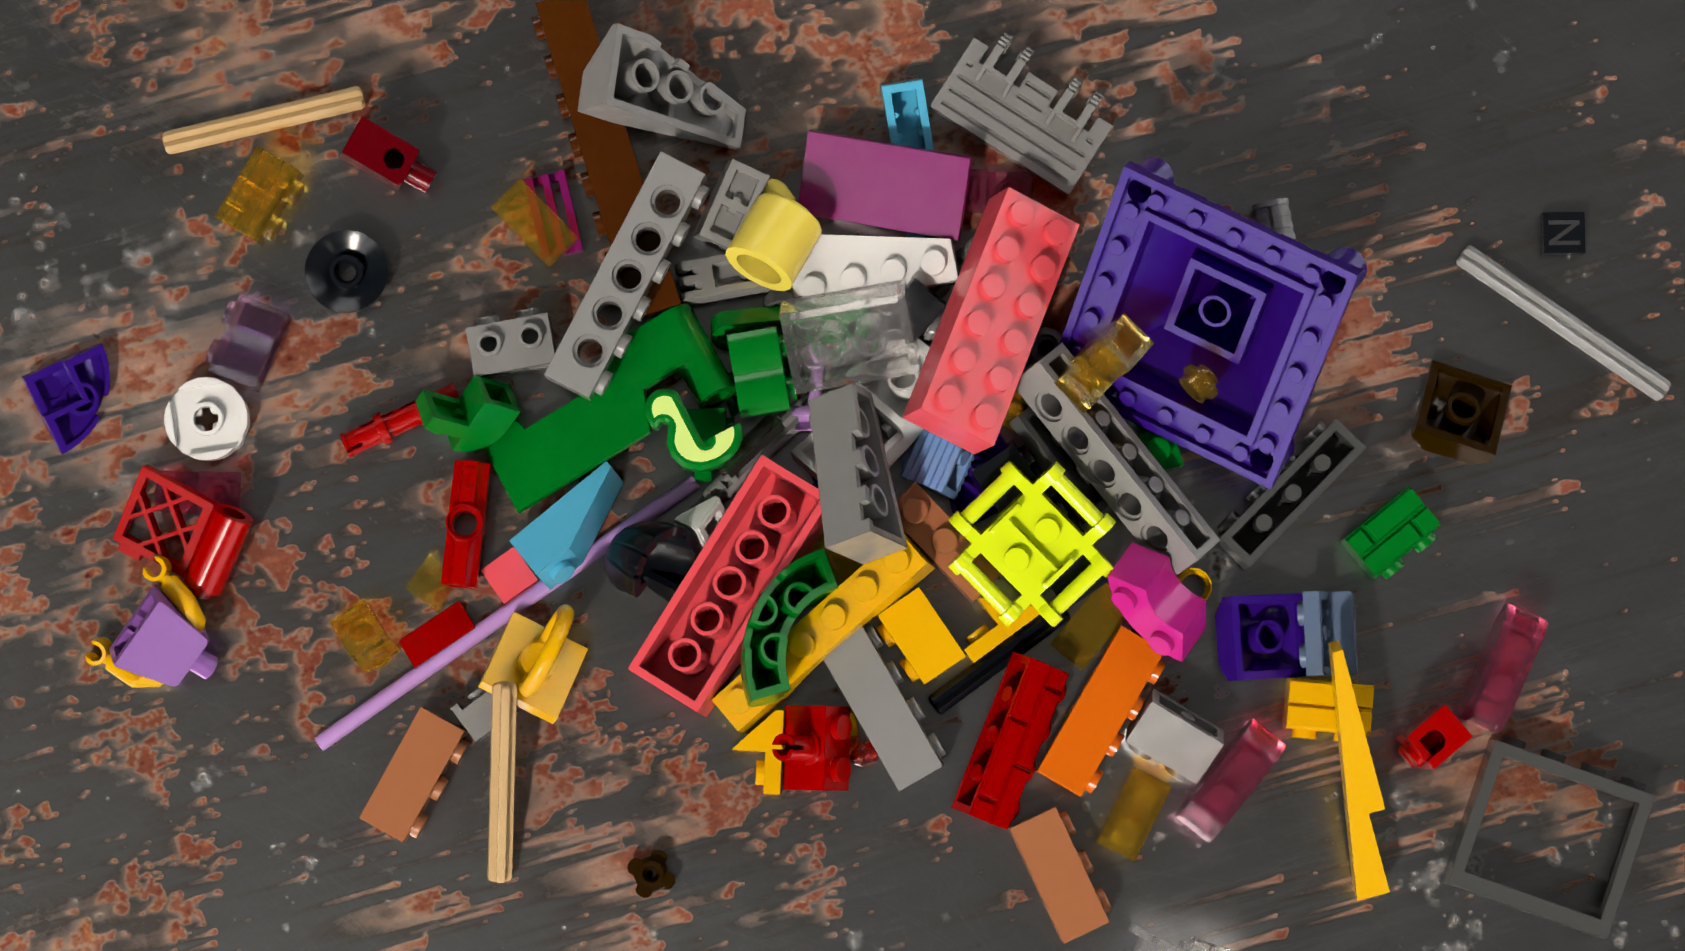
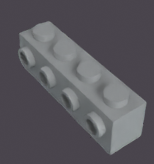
(882, 708)

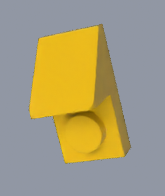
(985, 640)
(760, 740)

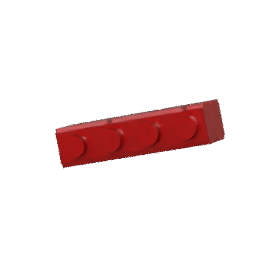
(1010, 740)

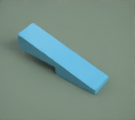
(907, 118)

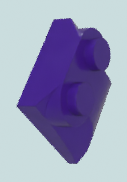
(1259, 637)

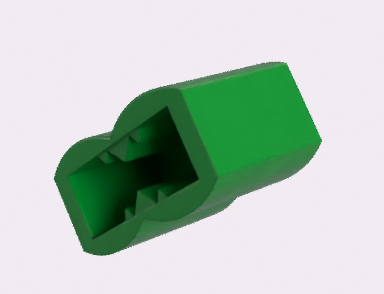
(760, 372)

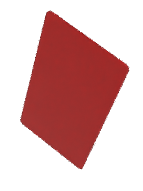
(436, 634)

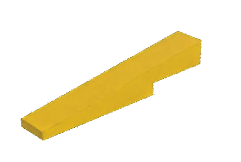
(1359, 783)

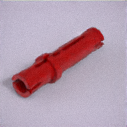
(387, 426)

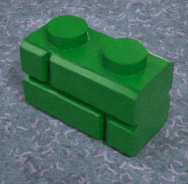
(1392, 533)

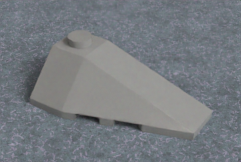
(648, 89)

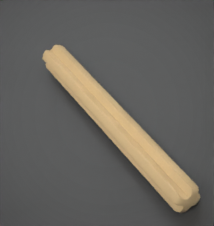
(263, 120)
(502, 781)

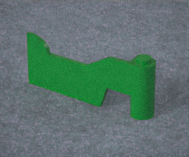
(588, 433)

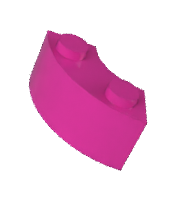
(1157, 602)

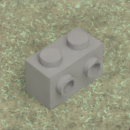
(511, 344)
(1174, 737)

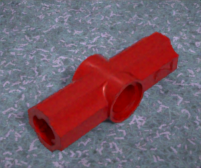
(470, 497)

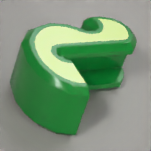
(683, 440)

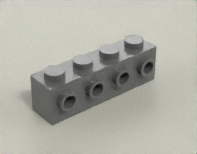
(1297, 487)

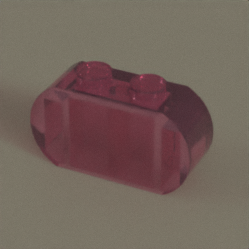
(1502, 668)
(1230, 780)

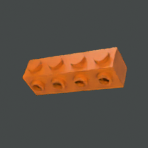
(1100, 711)

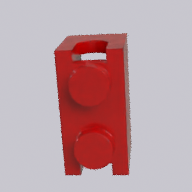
(1432, 738)

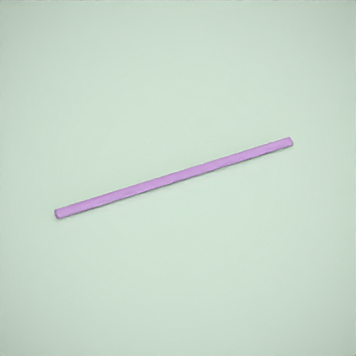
(493, 622)

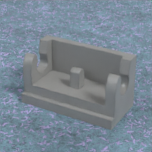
(729, 203)

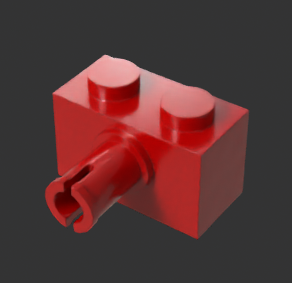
(815, 748)

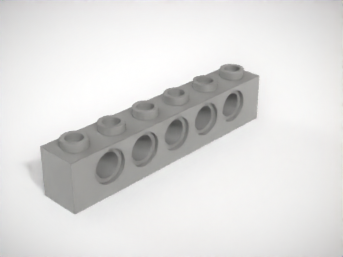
(666, 177)
(1118, 466)

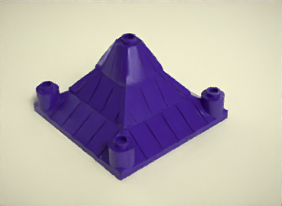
(1217, 297)

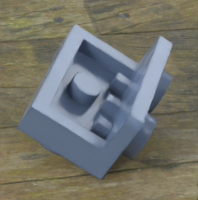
(1325, 620)

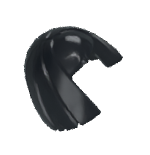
(651, 556)

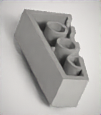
(854, 477)

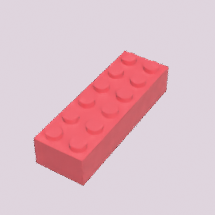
(991, 321)
(704, 624)

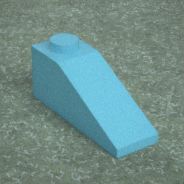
(565, 532)

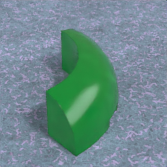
(766, 633)

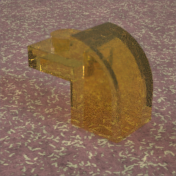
(1103, 361)

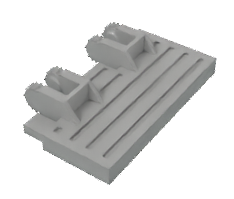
(1019, 118)

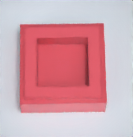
(509, 575)

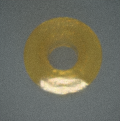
(1199, 382)

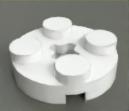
(188, 404)

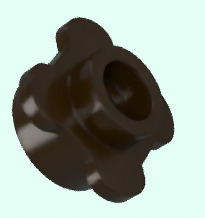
(655, 862)

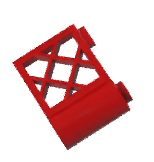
(209, 550)

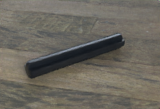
(992, 663)

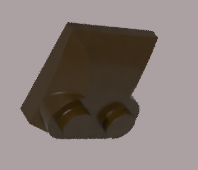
(1460, 414)

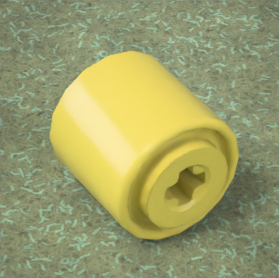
(774, 241)

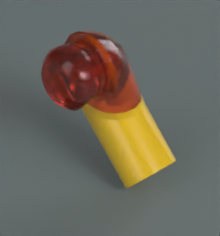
(860, 752)

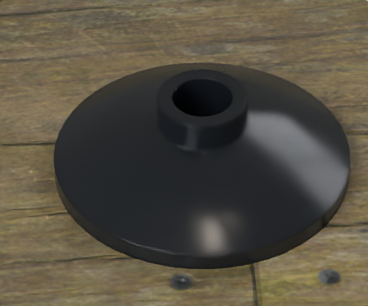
(328, 260)

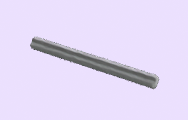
(1563, 323)

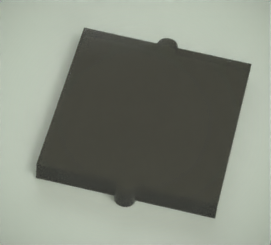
(753, 443)

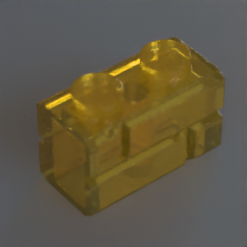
(261, 196)
(1133, 814)

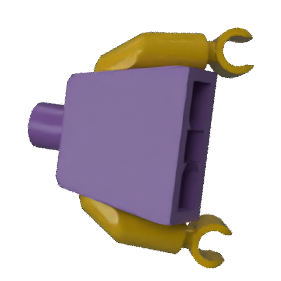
(161, 637)

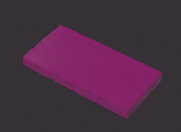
(885, 184)

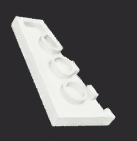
(860, 261)

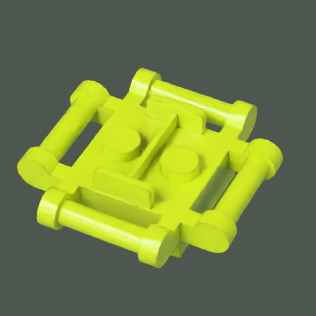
(1031, 543)

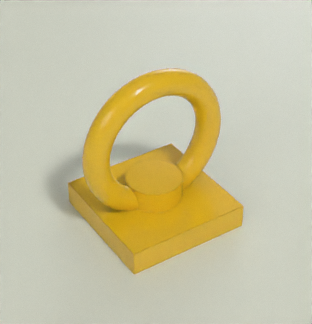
(538, 661)

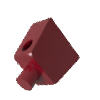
(372, 143)

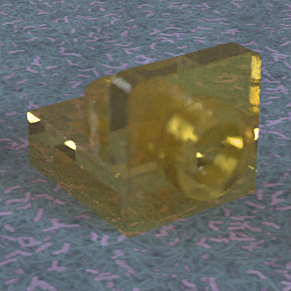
(364, 637)

